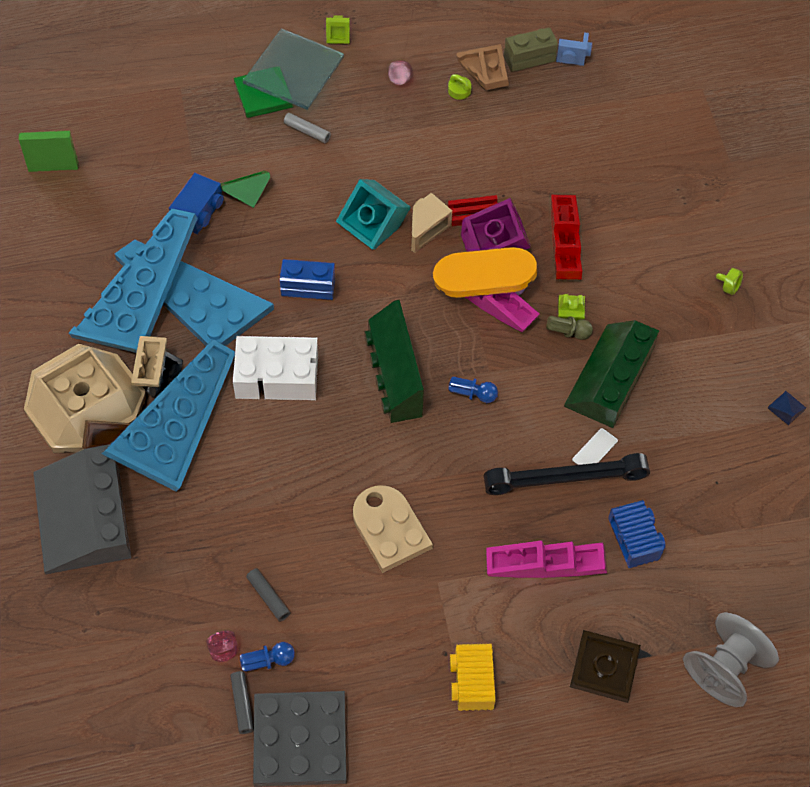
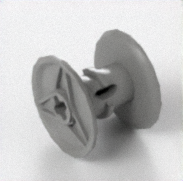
(742, 645)

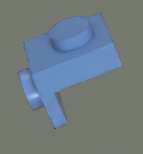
(574, 51)

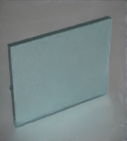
(293, 69)

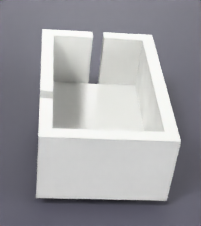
(282, 363)

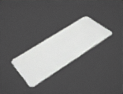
(595, 448)

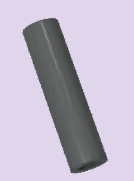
(268, 594)
(242, 702)

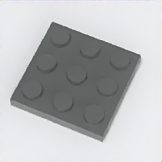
(299, 739)

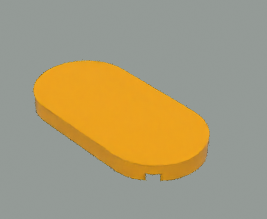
(485, 272)

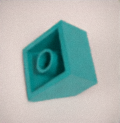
(372, 213)

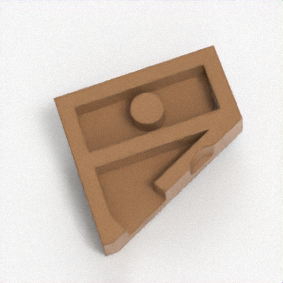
(485, 66)

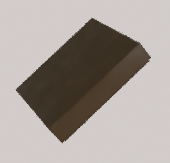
(605, 666)

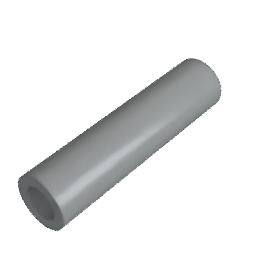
(307, 127)

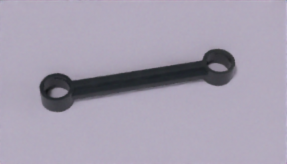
(502, 480)

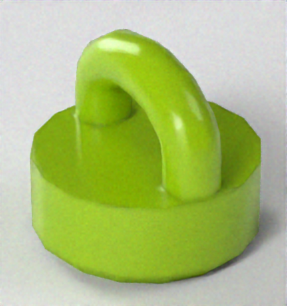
(459, 87)
(731, 281)

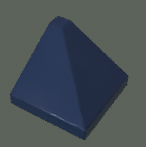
(787, 408)

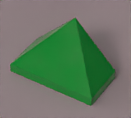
(248, 187)

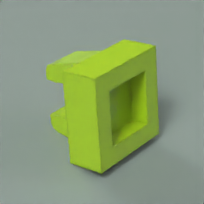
(338, 29)
(571, 306)

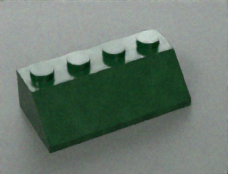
(395, 364)
(612, 371)

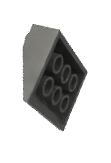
(81, 511)

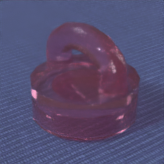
(400, 72)
(220, 643)

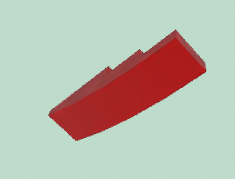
(566, 237)

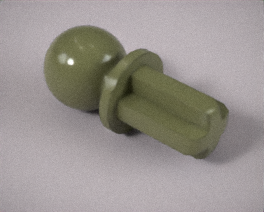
(580, 329)

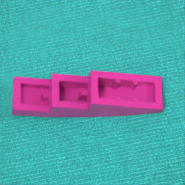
(507, 308)
(546, 561)

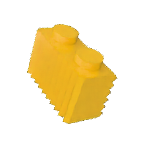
(474, 677)

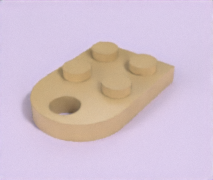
(390, 529)

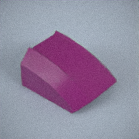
(494, 228)

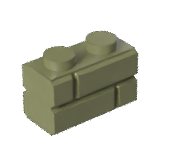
(530, 49)

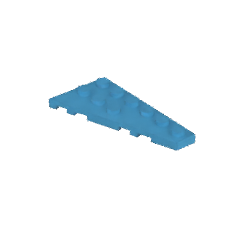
(139, 289)
(206, 303)
(170, 427)

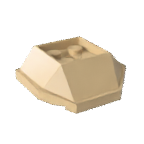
(55, 401)

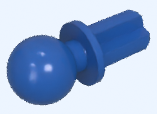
(486, 392)
(281, 654)

